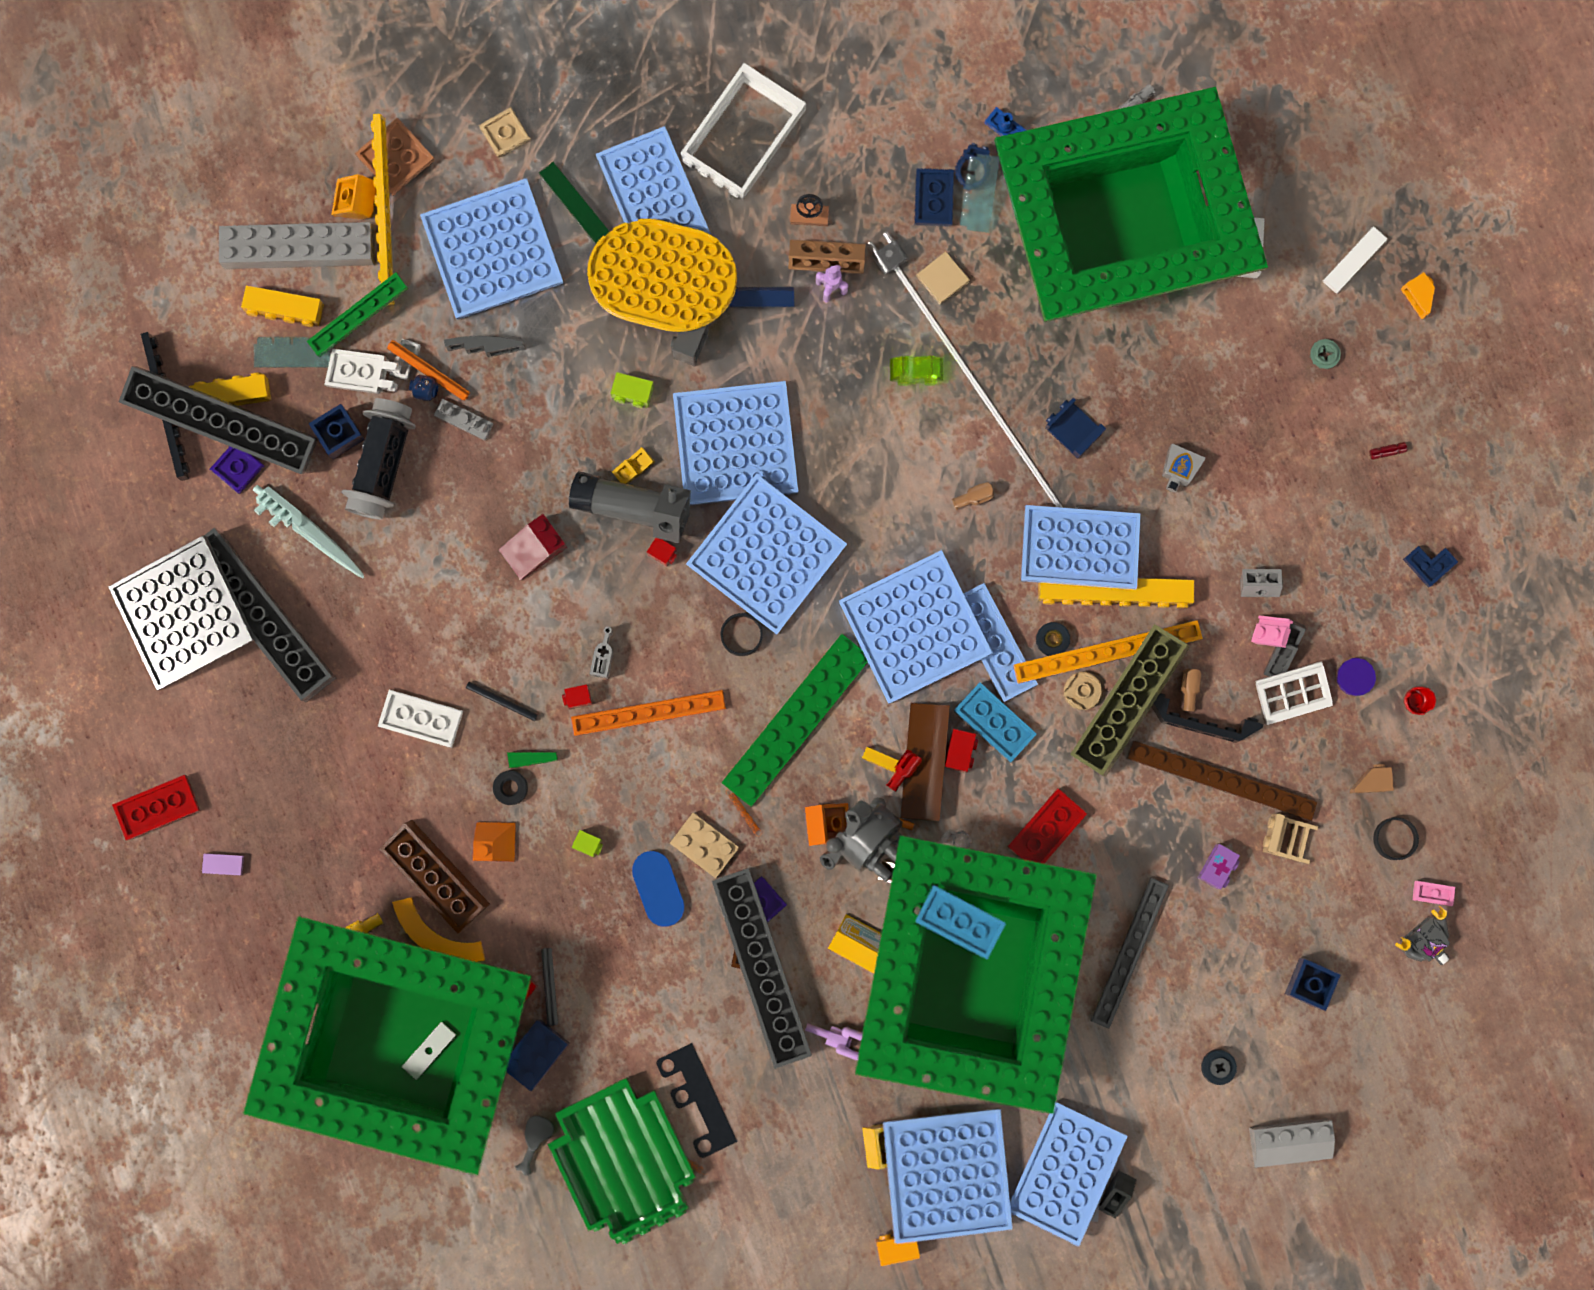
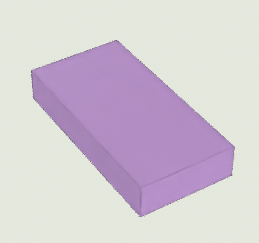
(222, 864)

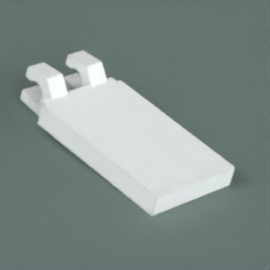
(360, 372)

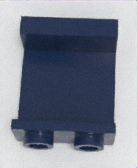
(1073, 428)

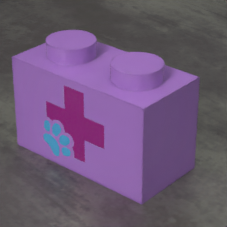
(1219, 866)

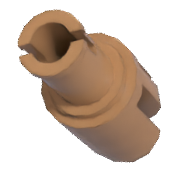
(975, 496)
(1190, 686)

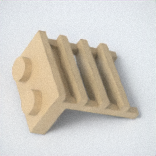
(1275, 834)

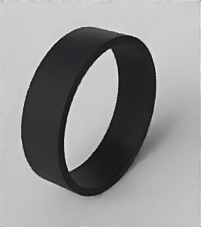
(741, 615)
(1415, 838)

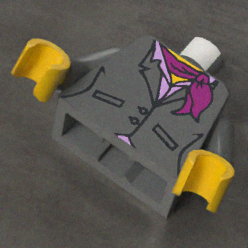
(1428, 939)

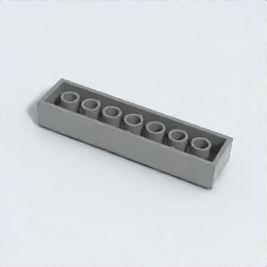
(296, 245)

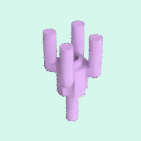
(832, 281)
(838, 1038)

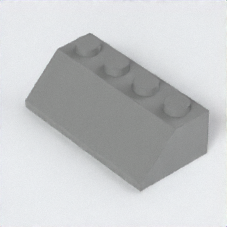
(1292, 1142)

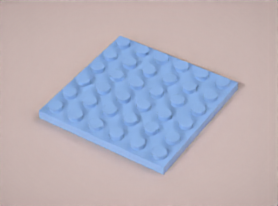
(491, 249)
(732, 437)
(766, 554)
(915, 627)
(947, 1175)

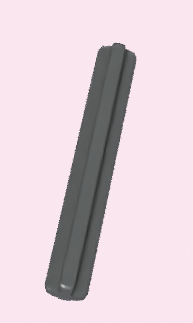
(549, 986)

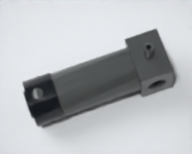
(663, 511)

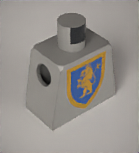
(1180, 467)

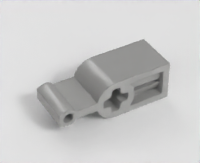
(606, 660)

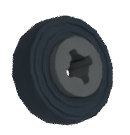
(1215, 1071)

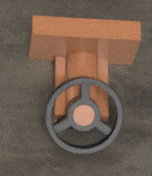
(809, 211)

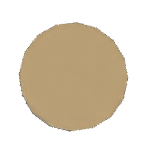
(1082, 691)

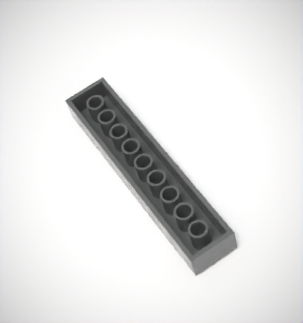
(218, 419)
(271, 626)
(761, 968)

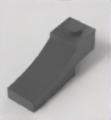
(1282, 657)

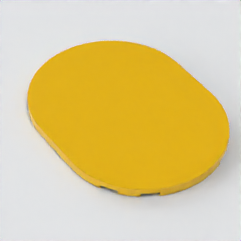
(662, 275)

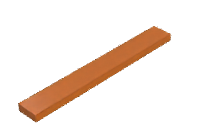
(648, 713)

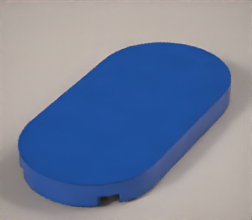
(658, 888)

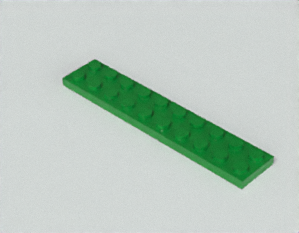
(796, 720)

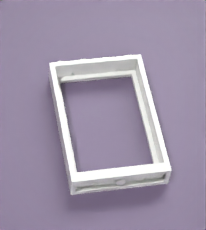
(768, 89)

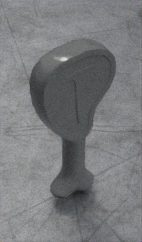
(536, 1131)

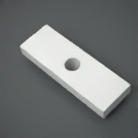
(420, 1059)

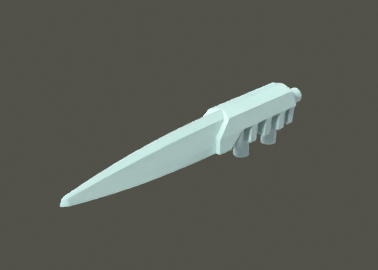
(288, 514)

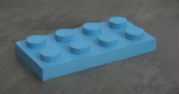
(995, 722)
(960, 922)

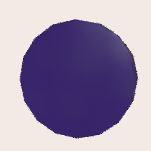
(1356, 677)

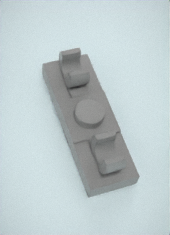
(463, 419)

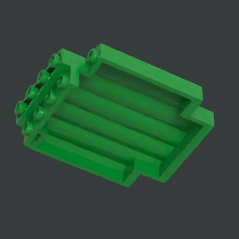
(622, 1161)

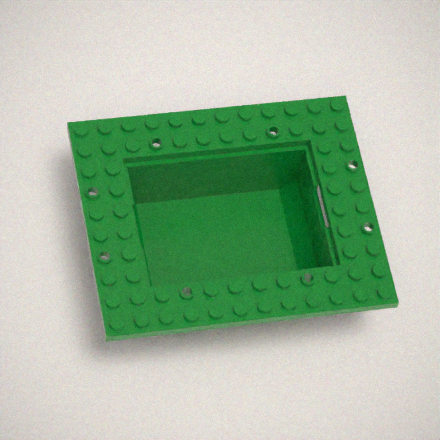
(1127, 204)
(972, 1002)
(366, 1032)

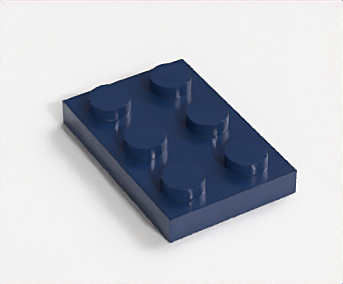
(934, 197)

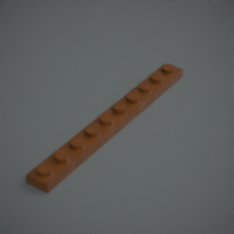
(1222, 780)

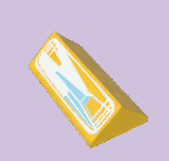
(856, 943)

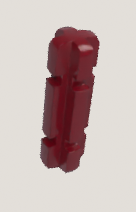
(1389, 450)

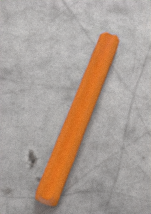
(428, 370)

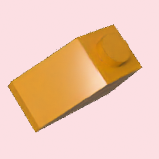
(1420, 294)

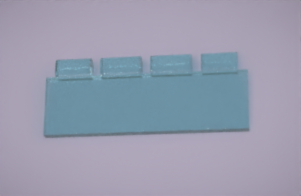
(983, 190)
(285, 354)

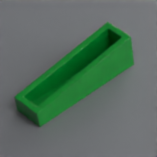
(522, 759)

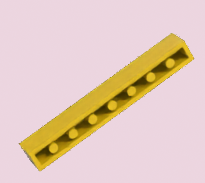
(1148, 591)

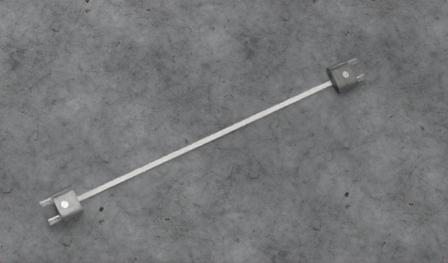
(889, 259)

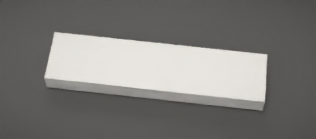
(1354, 260)

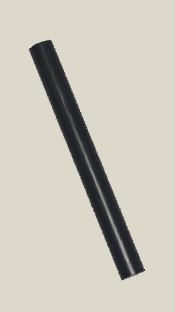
(501, 701)

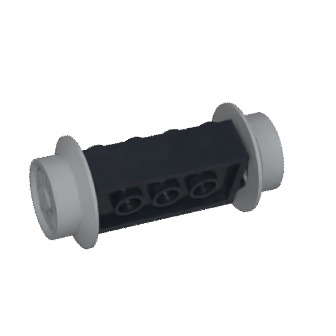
(379, 459)

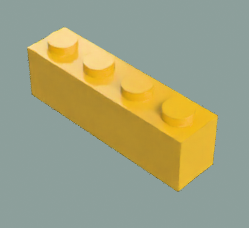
(282, 305)
(238, 390)

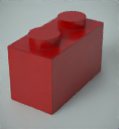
(960, 751)

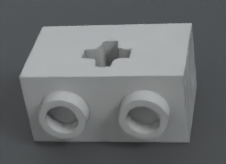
(1261, 582)

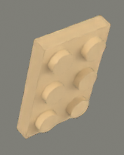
(704, 845)

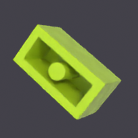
(632, 390)

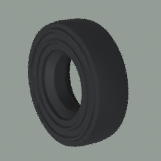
(510, 799)

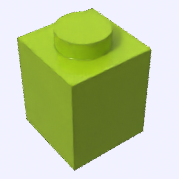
(587, 844)

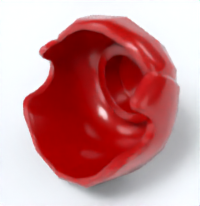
(1419, 700)

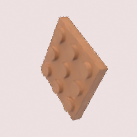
(405, 156)

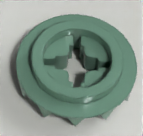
(1329, 347)

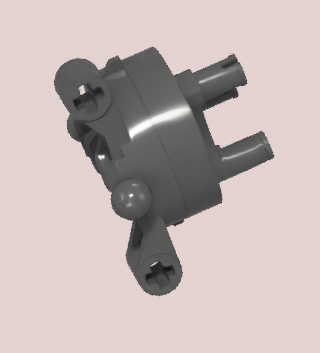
(867, 838)

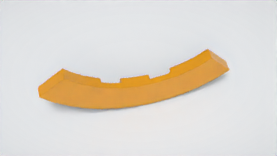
(428, 939)

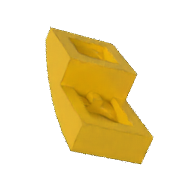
(634, 466)

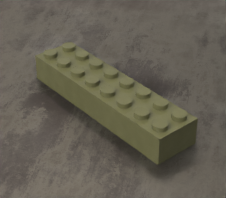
(1130, 700)

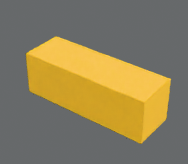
(879, 759)

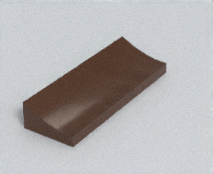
(927, 740)
(434, 876)

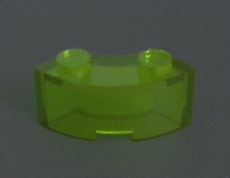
(916, 370)

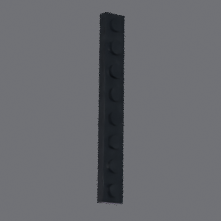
(171, 430)

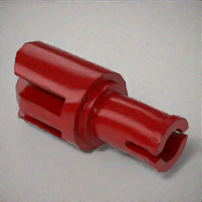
(904, 768)

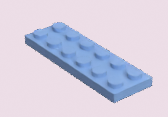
(1001, 642)

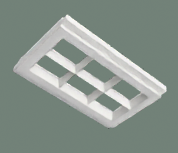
(1285, 677)

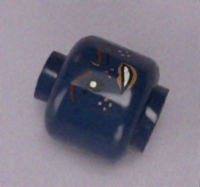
(424, 387)

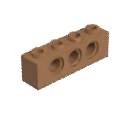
(823, 255)

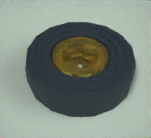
(1060, 633)

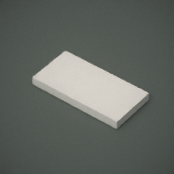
(420, 718)

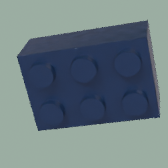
(535, 1054)

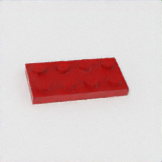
(156, 807)
(1047, 828)

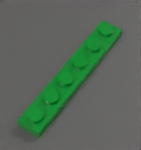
(357, 314)

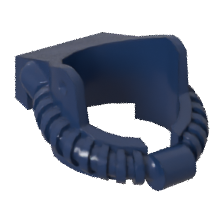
(972, 151)

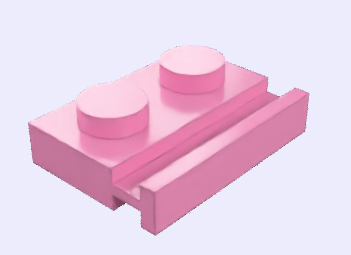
(1272, 631)

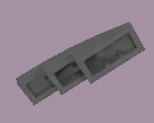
(491, 345)

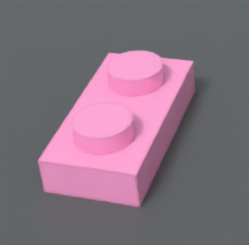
(1433, 893)

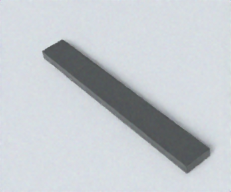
(1129, 953)

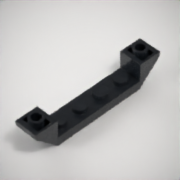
(1247, 726)

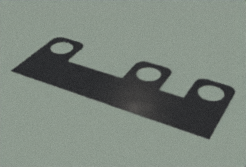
(702, 1093)

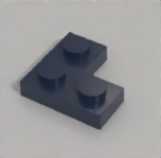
(1430, 569)

